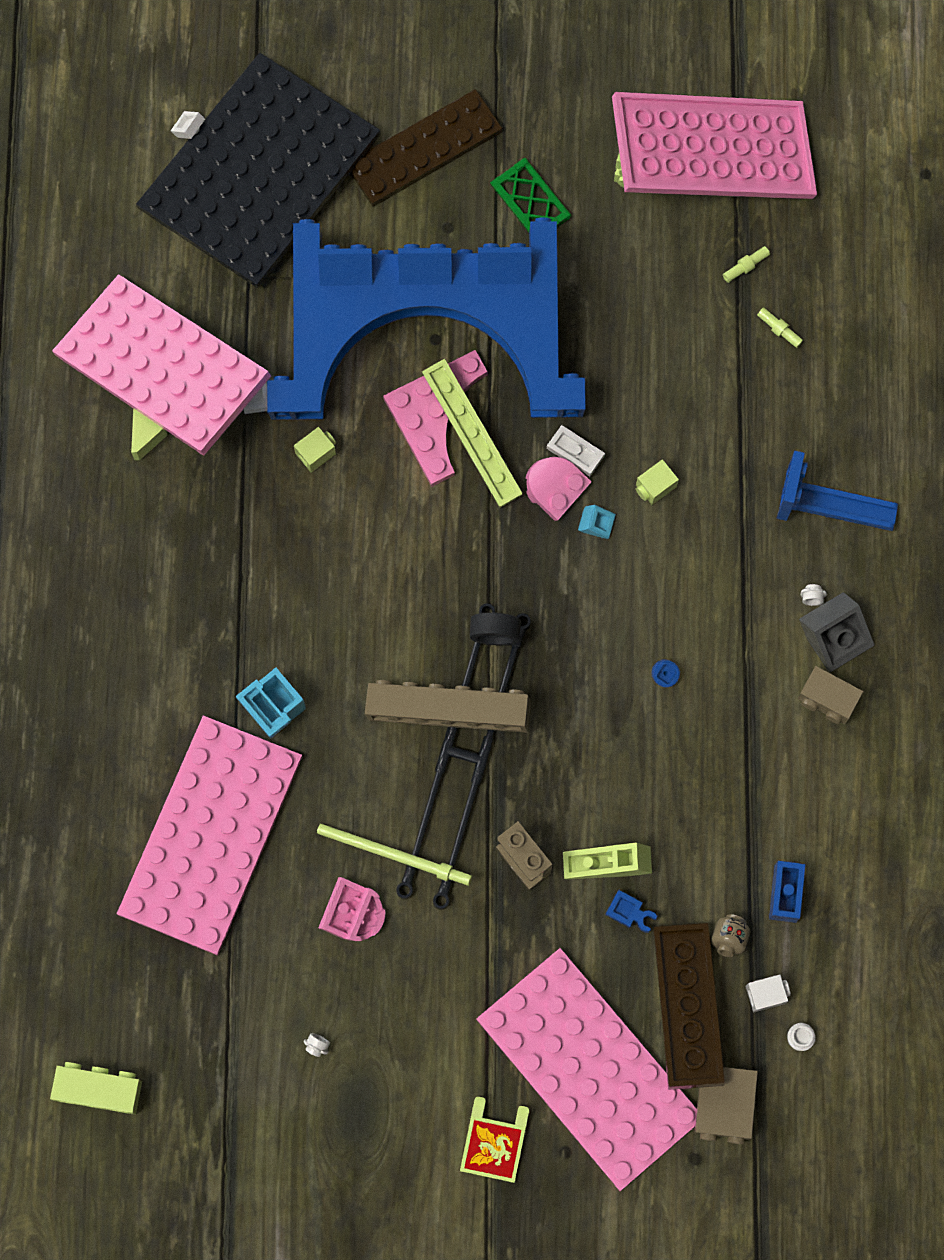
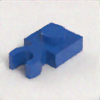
(626, 910)

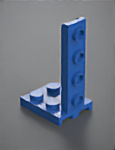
(831, 502)

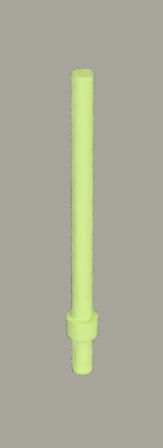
(442, 871)

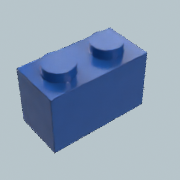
(787, 891)

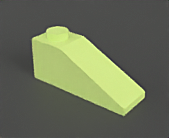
(608, 861)

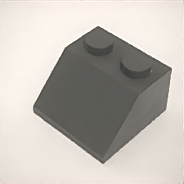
(837, 631)

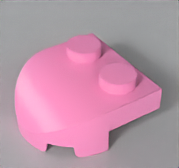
(555, 485)
(353, 912)

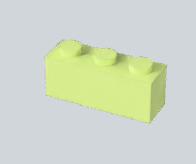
(96, 1088)

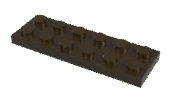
(425, 147)
(688, 1006)

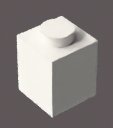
(768, 993)

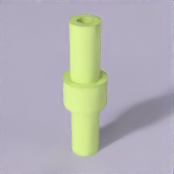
(746, 264)
(780, 327)

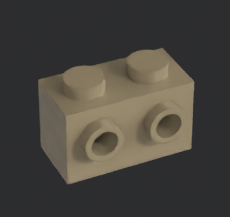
(829, 696)

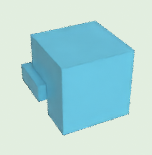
(272, 702)

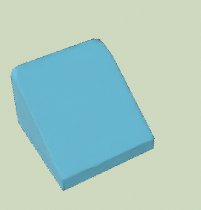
(596, 521)

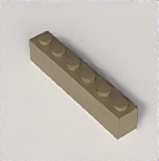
(448, 707)

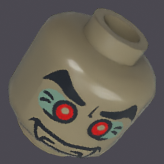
(731, 935)

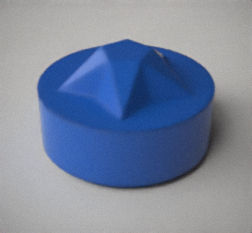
(665, 673)

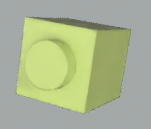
(315, 449)
(656, 482)

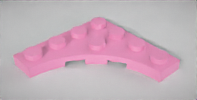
(425, 421)

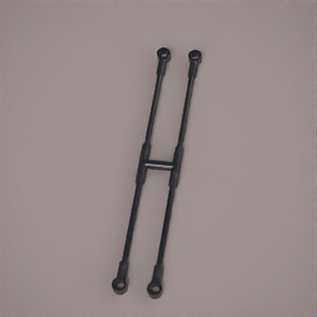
(480, 760)

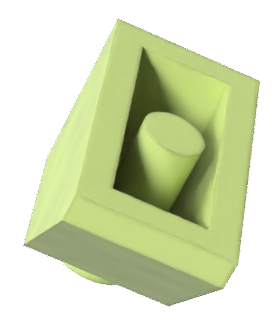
(145, 435)

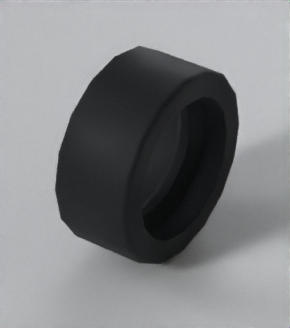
(495, 629)

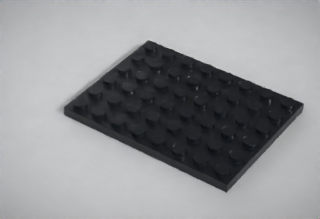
(256, 168)

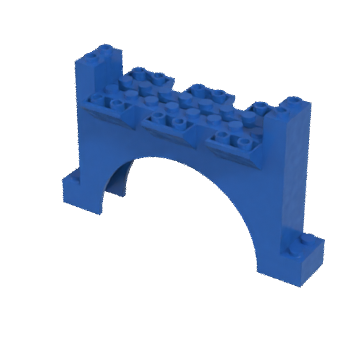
(353, 292)

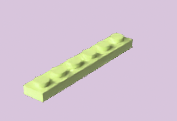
(472, 433)

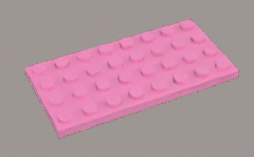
(713, 146)
(161, 364)
(210, 835)
(589, 1069)

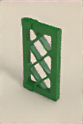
(537, 180)

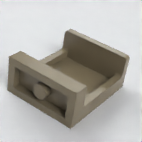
(523, 856)
(727, 1108)

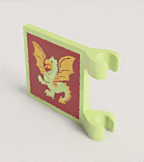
(493, 1145)

